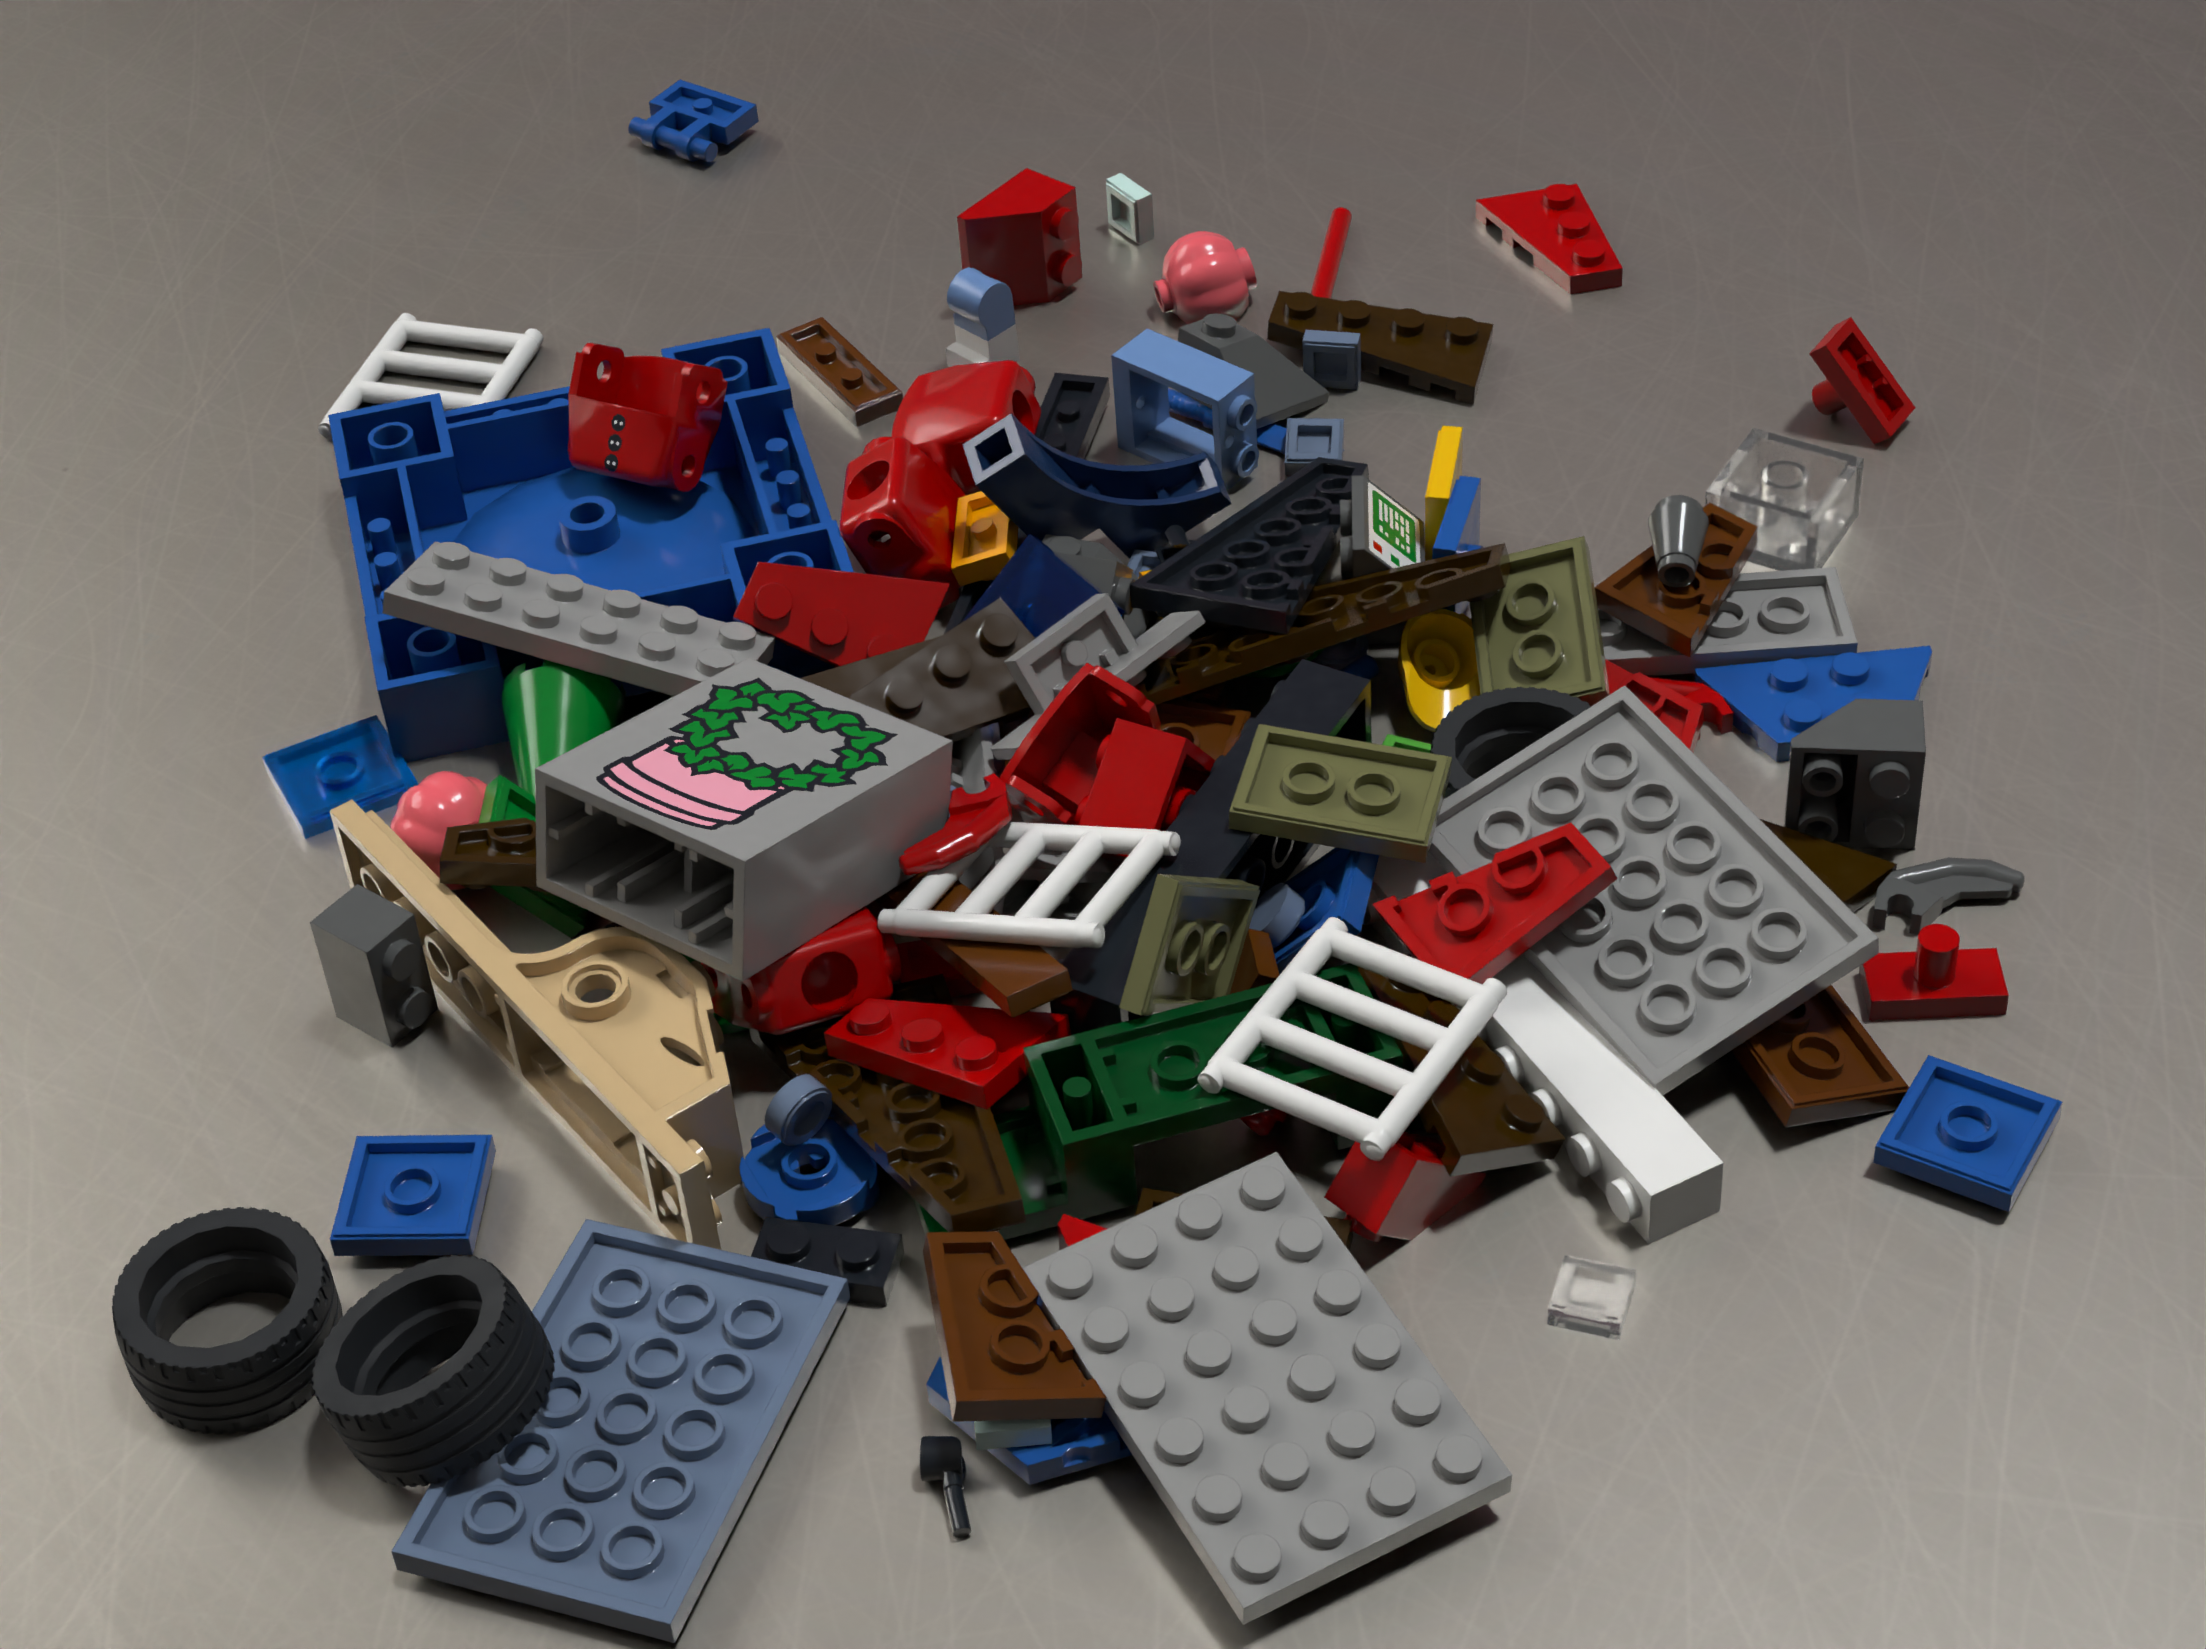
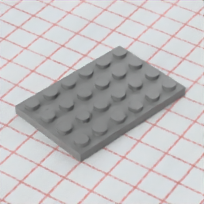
(1709, 908)
(1265, 1386)

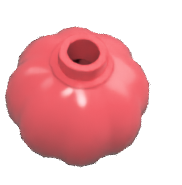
(1205, 277)
(431, 807)

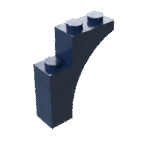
(1074, 497)

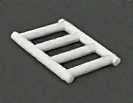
(387, 357)
(1032, 922)
(1409, 1089)

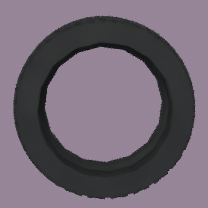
(1498, 726)
(214, 1259)
(464, 1410)

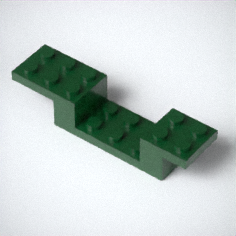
(1140, 1084)

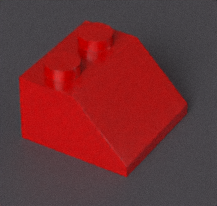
(1025, 237)
(1142, 779)

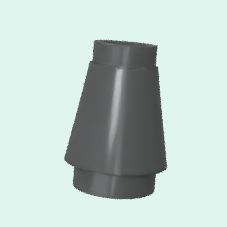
(1677, 538)

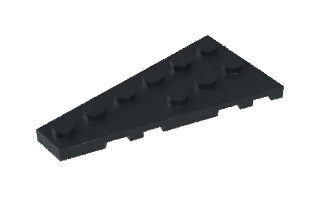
(1259, 560)

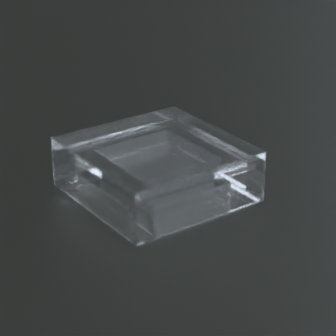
(1591, 1297)

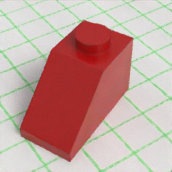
(1400, 1191)

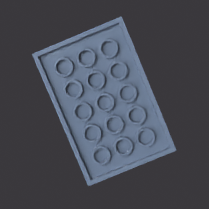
(650, 1436)

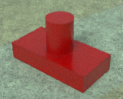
(1858, 382)
(1934, 980)

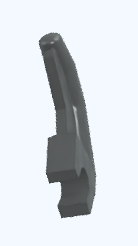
(1931, 886)

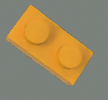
(982, 540)

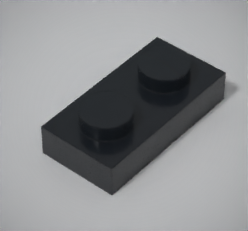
(860, 1255)

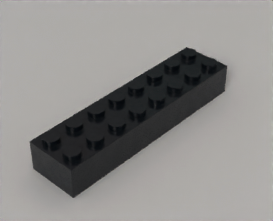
(1308, 701)

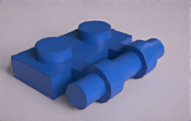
(700, 115)

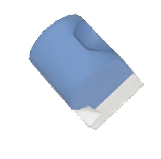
(981, 320)

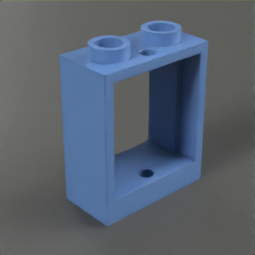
(1144, 428)

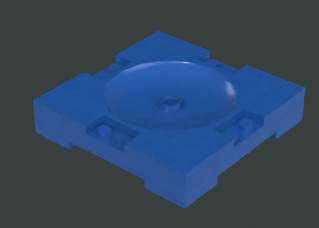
(507, 490)

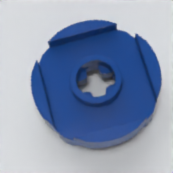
(829, 1197)

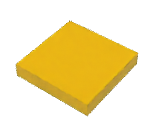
(1444, 471)

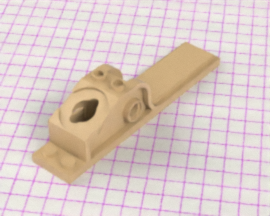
(623, 1074)

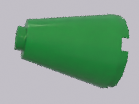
(554, 712)

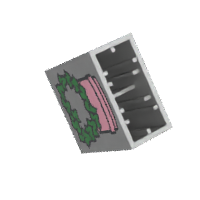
(739, 815)

